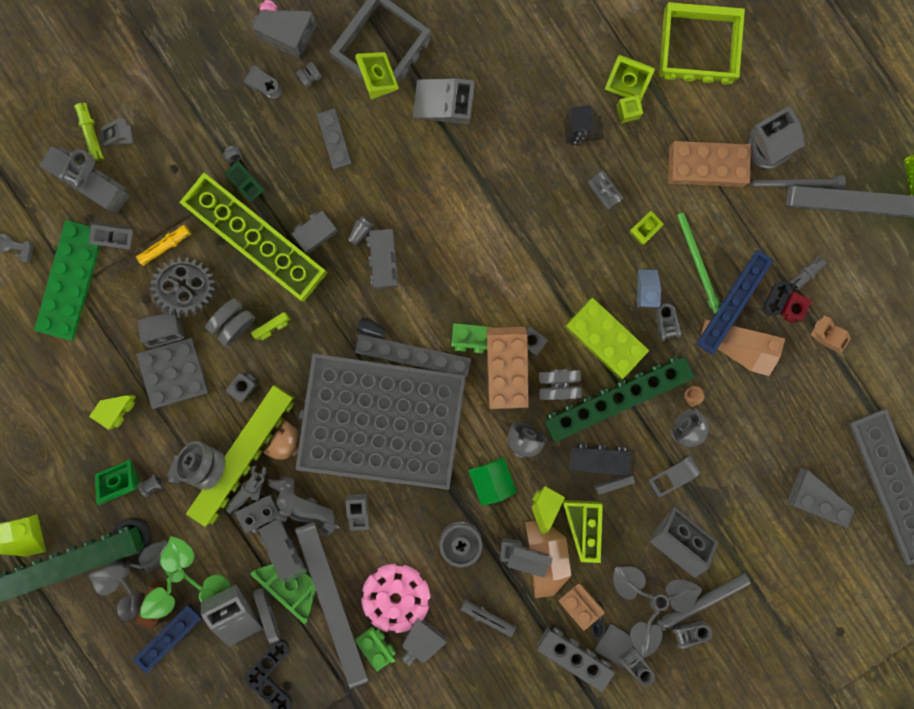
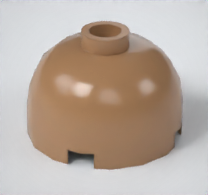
(284, 442)

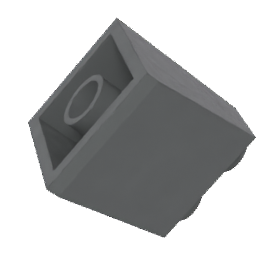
(285, 30)

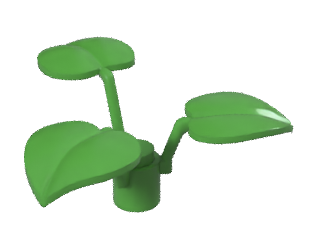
(174, 556)

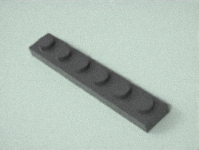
(412, 355)

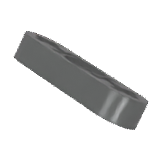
(267, 615)

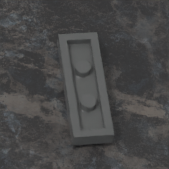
(334, 139)

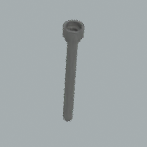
(837, 182)

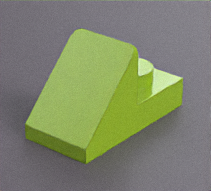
(646, 228)

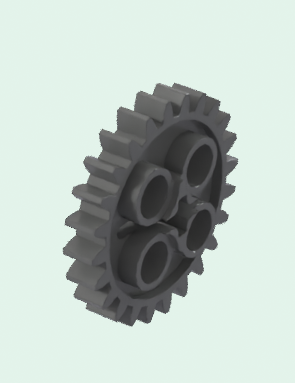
(171, 299)

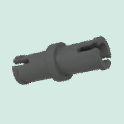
(808, 273)

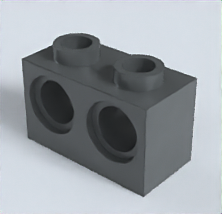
(110, 235)

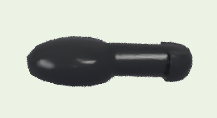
(598, 626)

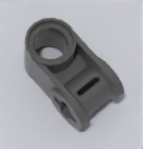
(261, 81)
(77, 170)
(667, 323)
(690, 634)
(636, 665)

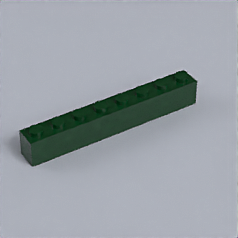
(71, 563)

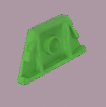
(294, 595)

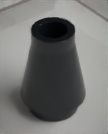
(370, 328)

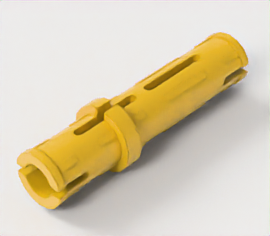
(171, 240)

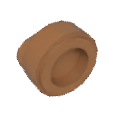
(694, 396)

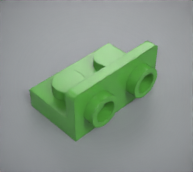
(469, 337)
(375, 648)

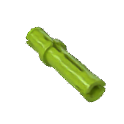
(86, 124)

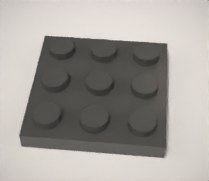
(172, 373)

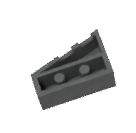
(816, 498)

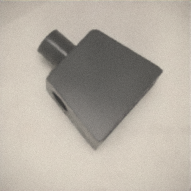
(422, 642)

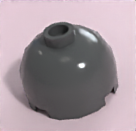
(691, 428)
(524, 440)

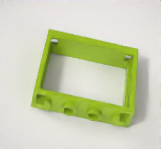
(703, 12)

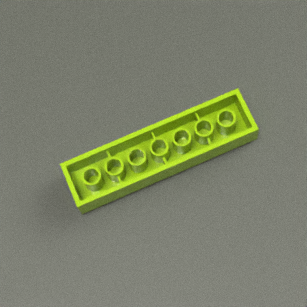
(253, 237)

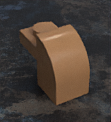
(830, 335)

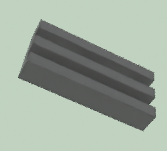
(614, 484)

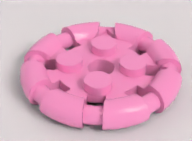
(387, 607)

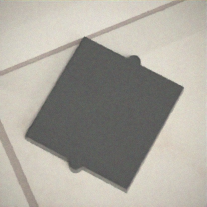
(614, 644)

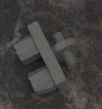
(605, 190)

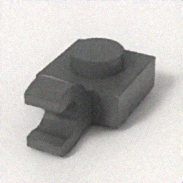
(259, 491)

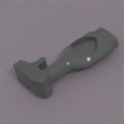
(26, 247)

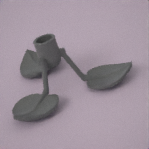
(108, 579)
(682, 598)

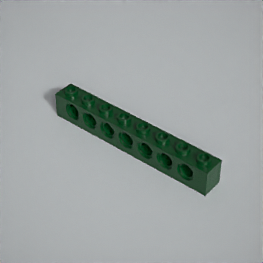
(681, 375)

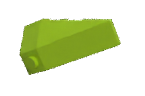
(21, 537)

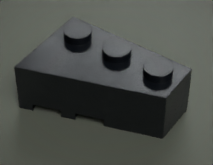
(582, 125)
(602, 459)

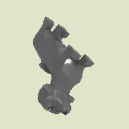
(301, 509)

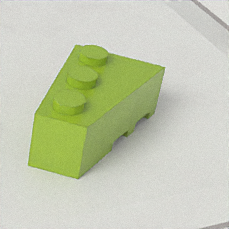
(586, 528)

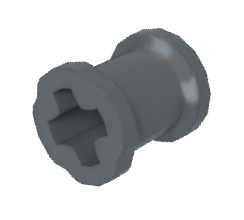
(150, 485)

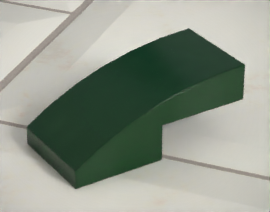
(244, 181)

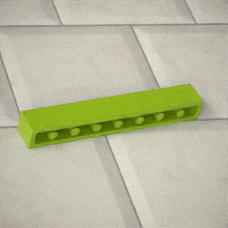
(241, 455)

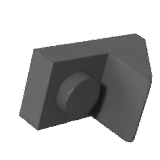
(116, 133)

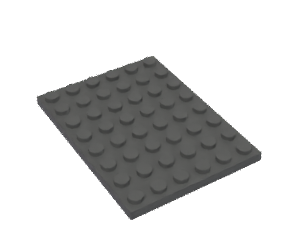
(380, 422)

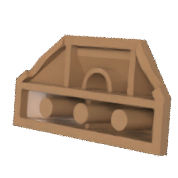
(556, 545)

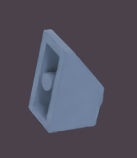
(648, 289)

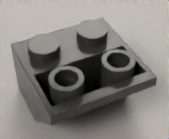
(778, 135)

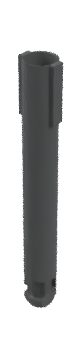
(705, 601)

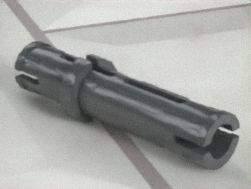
(248, 489)
(468, 608)

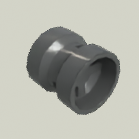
(305, 78)

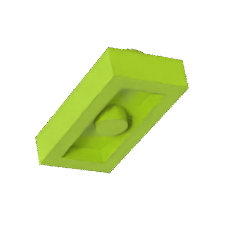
(264, 331)

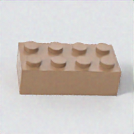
(709, 164)
(507, 367)

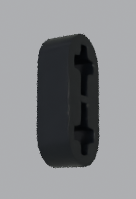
(781, 300)

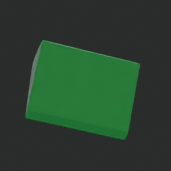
(115, 481)
(492, 481)

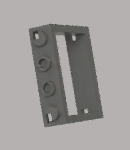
(359, 21)

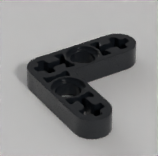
(264, 679)

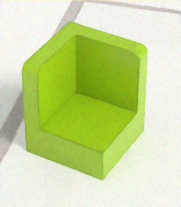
(629, 109)

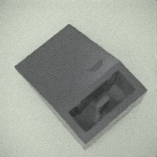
(444, 100)
(230, 616)

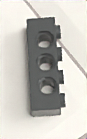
(598, 678)

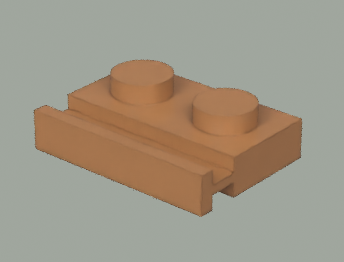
(581, 606)

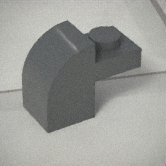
(357, 511)

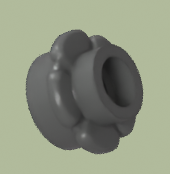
(232, 154)

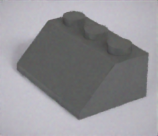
(685, 542)

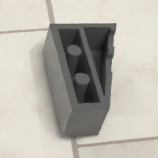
(382, 259)
(282, 551)

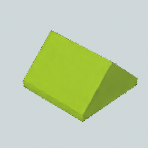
(376, 73)
(629, 77)

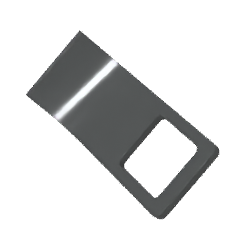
(678, 474)

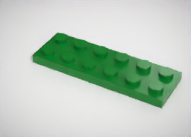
(68, 282)

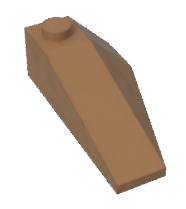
(751, 348)

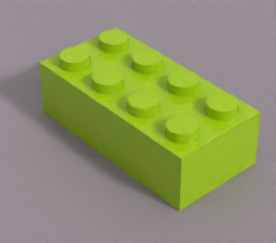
(606, 338)

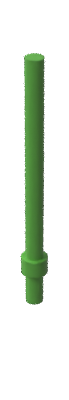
(713, 301)

